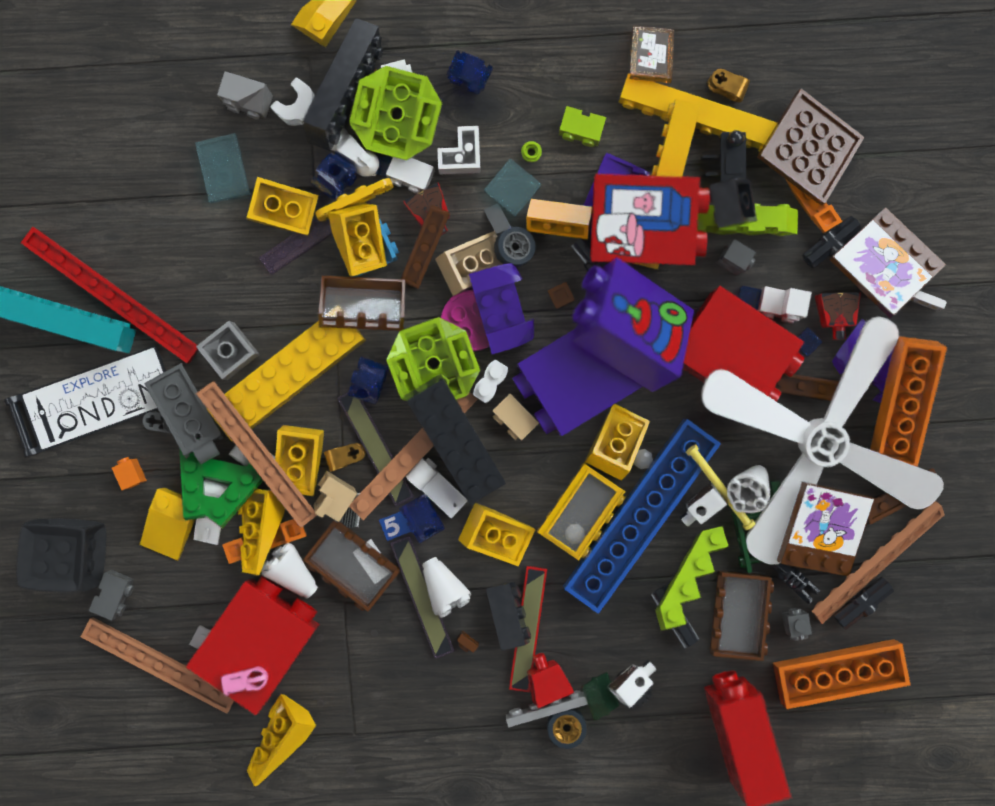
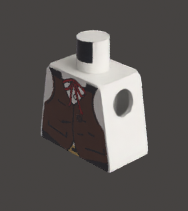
(709, 499)
(626, 688)

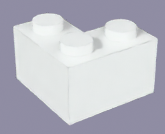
(465, 157)
(786, 304)

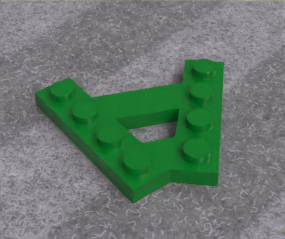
(220, 510)

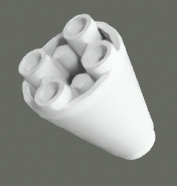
(749, 490)
(289, 571)
(444, 588)

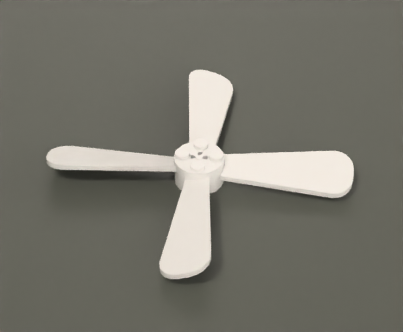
(739, 401)

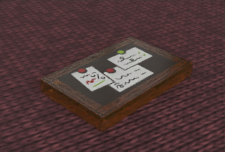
(652, 54)

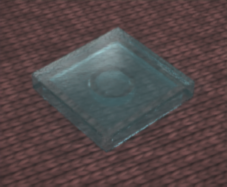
(512, 187)

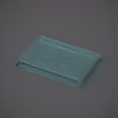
(222, 168)

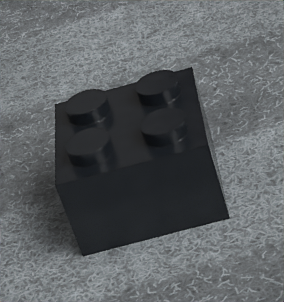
(733, 203)

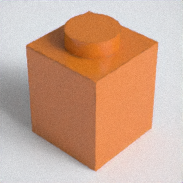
(128, 473)

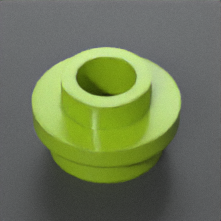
(531, 145)

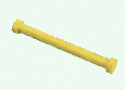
(693, 451)

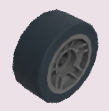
(518, 237)

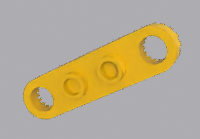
(361, 195)

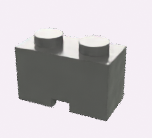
(736, 258)
(114, 592)

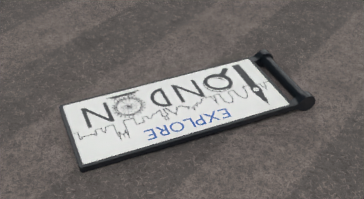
(87, 401)

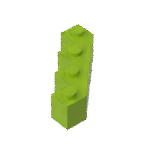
(772, 220)
(683, 586)

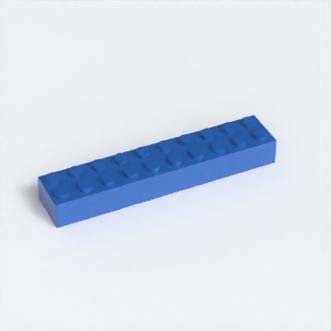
(640, 516)

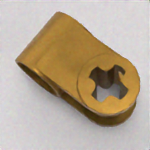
(731, 85)
(341, 456)

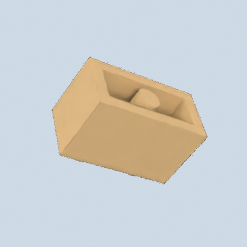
(515, 417)

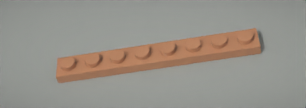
(256, 454)
(398, 468)
(884, 556)
(154, 663)

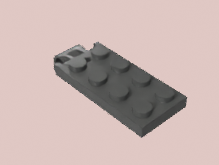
(185, 413)

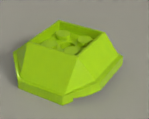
(378, 98)
(433, 340)

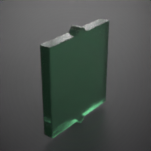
(599, 697)

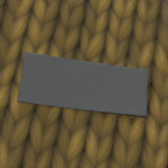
(497, 218)

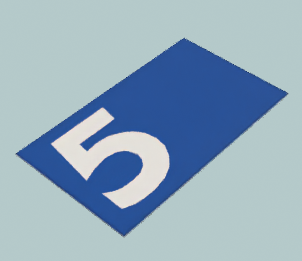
(394, 526)

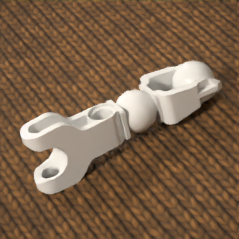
(364, 161)

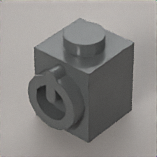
(796, 624)

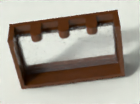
(362, 303)
(351, 565)
(741, 615)

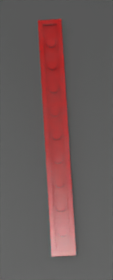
(110, 295)

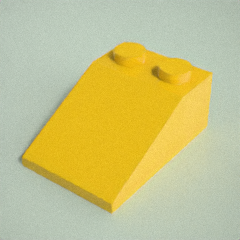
(282, 206)
(358, 237)
(617, 442)
(300, 456)
(165, 526)
(496, 534)

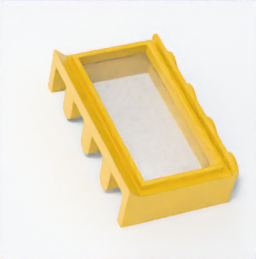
(582, 512)

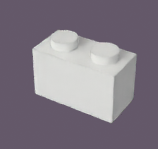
(410, 173)

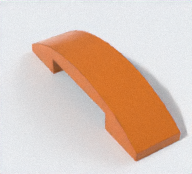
(822, 215)
(287, 532)

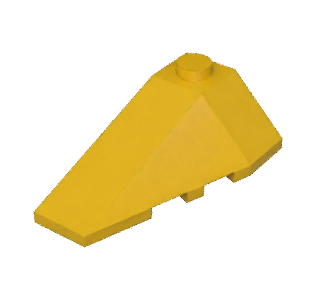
(322, 18)
(259, 526)
(285, 733)

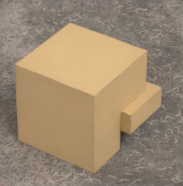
(334, 497)

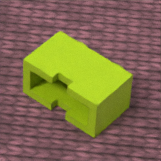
(581, 127)

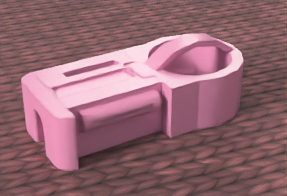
(240, 680)

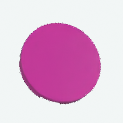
(464, 313)

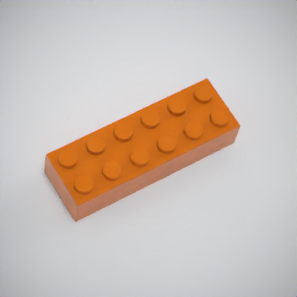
(908, 399)
(841, 673)

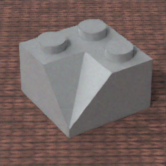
(245, 95)
(227, 350)

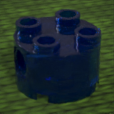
(469, 71)
(334, 175)
(368, 380)
(422, 518)

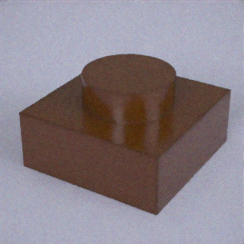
(561, 295)
(467, 642)

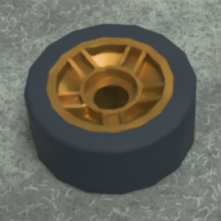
(572, 736)

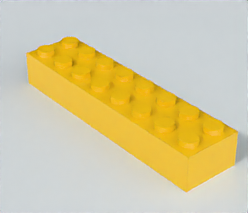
(291, 371)

